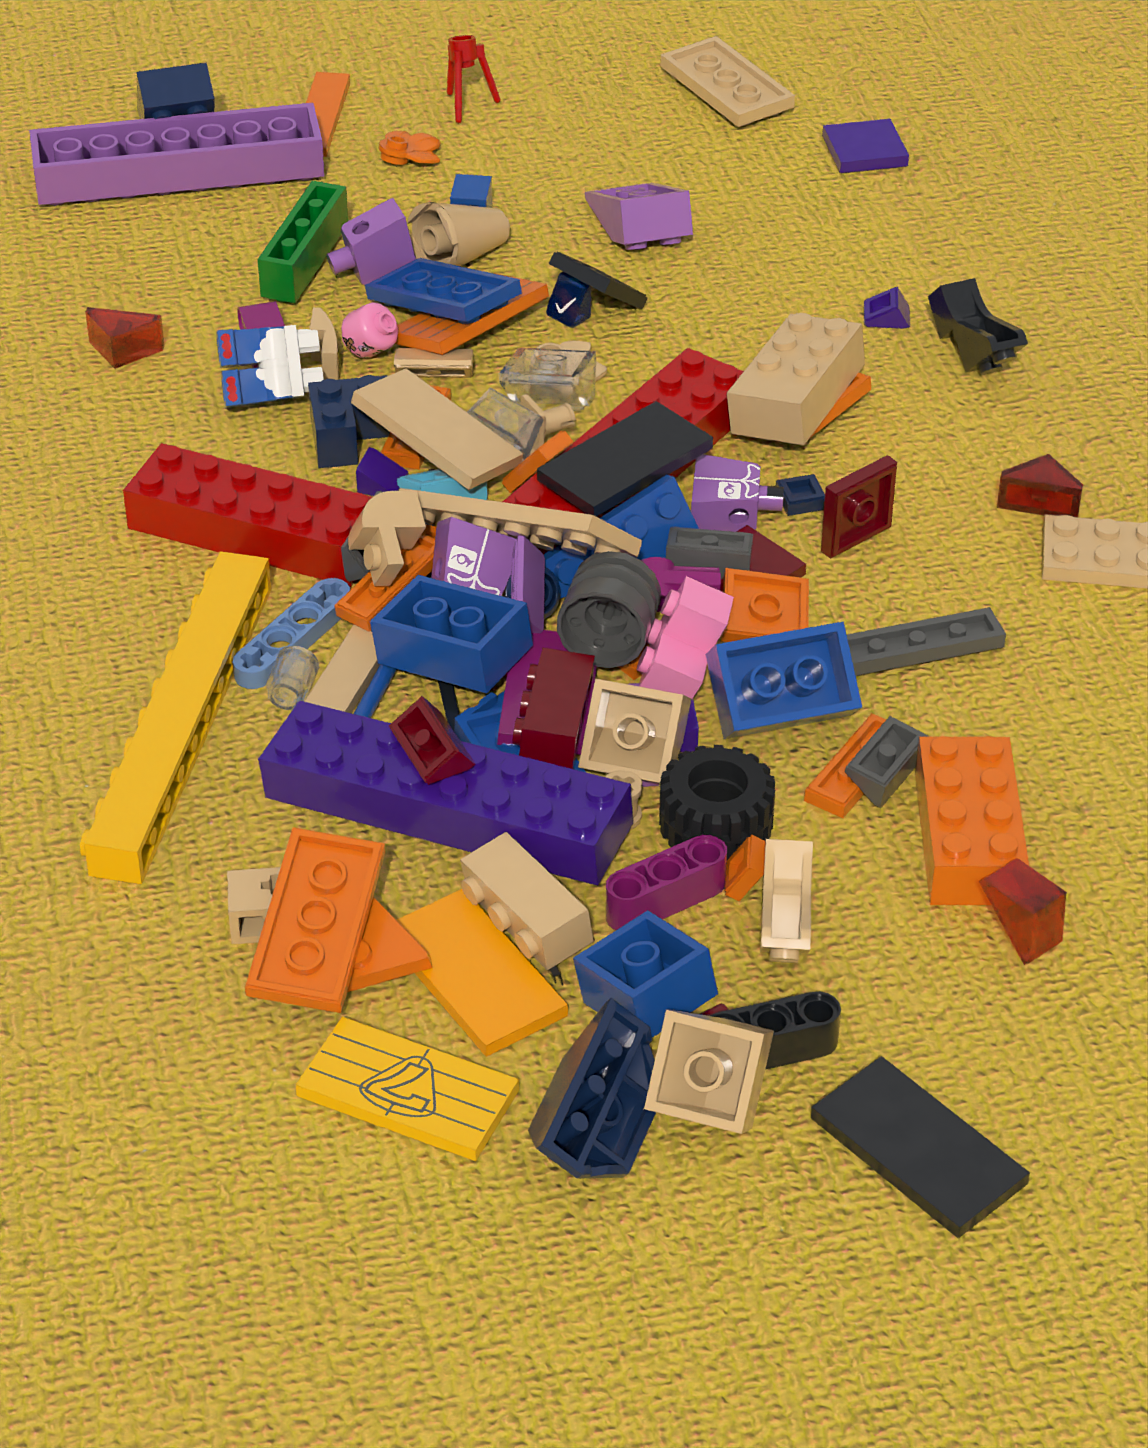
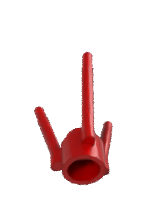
(462, 54)

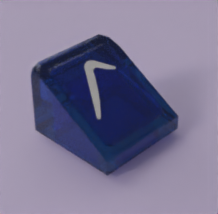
(570, 301)

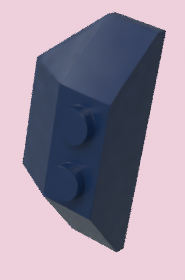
(597, 1099)

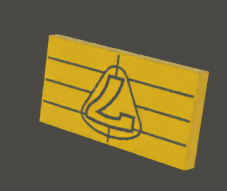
(408, 1088)

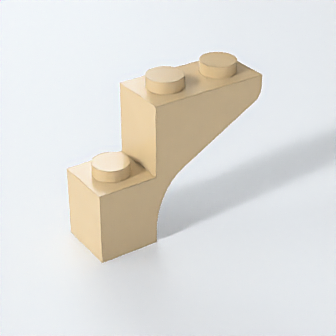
(786, 900)

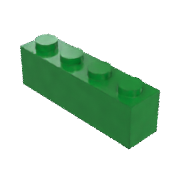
(302, 242)

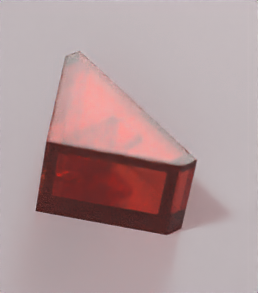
(124, 335)
(1040, 488)
(1027, 908)

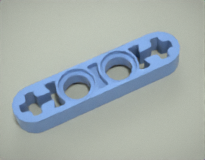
(285, 628)

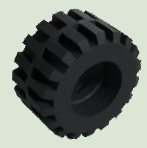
(716, 795)

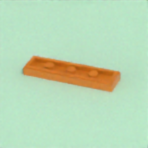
(328, 95)

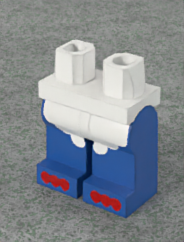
(278, 358)

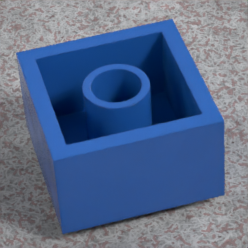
(647, 971)

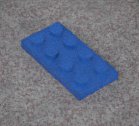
(444, 290)

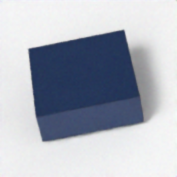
(801, 494)

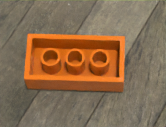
(967, 814)

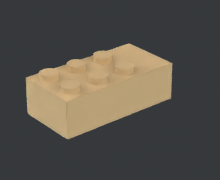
(796, 378)

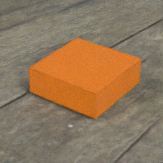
(745, 867)

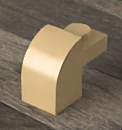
(384, 527)

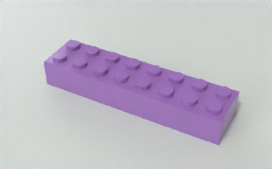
(176, 153)

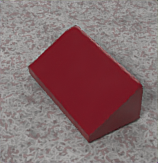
(430, 742)

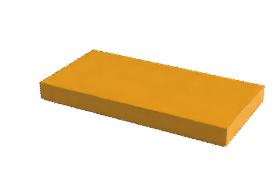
(481, 974)

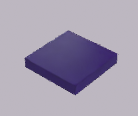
(865, 145)

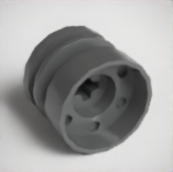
(609, 608)

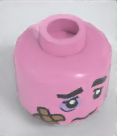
(369, 330)

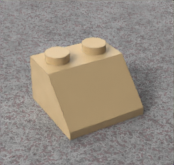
(633, 729)
(709, 1070)

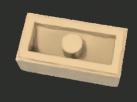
(454, 364)

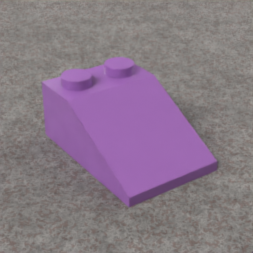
(643, 213)

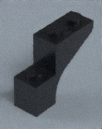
(980, 336)

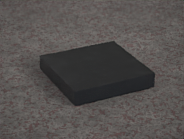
(598, 280)

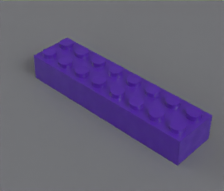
(363, 774)

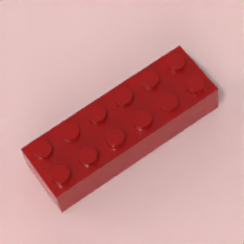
(243, 511)

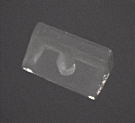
(508, 420)

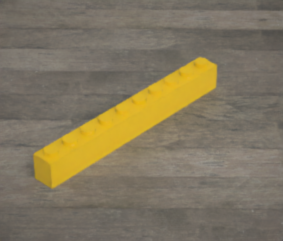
(176, 721)

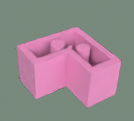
(679, 641)

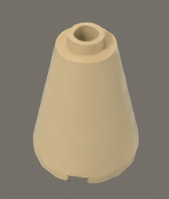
(456, 232)

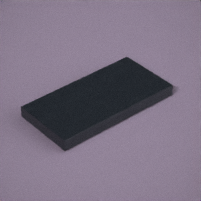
(624, 459)
(920, 1146)

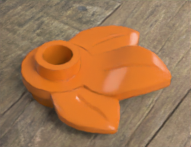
(401, 146)

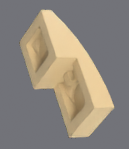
(328, 344)

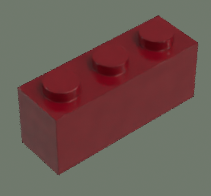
(554, 707)

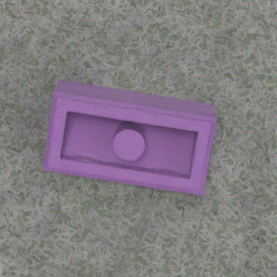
(528, 580)

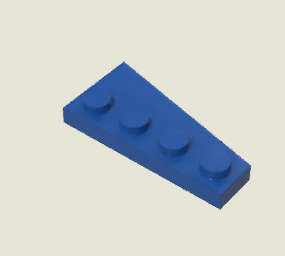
(644, 516)

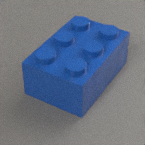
(452, 633)
(783, 680)

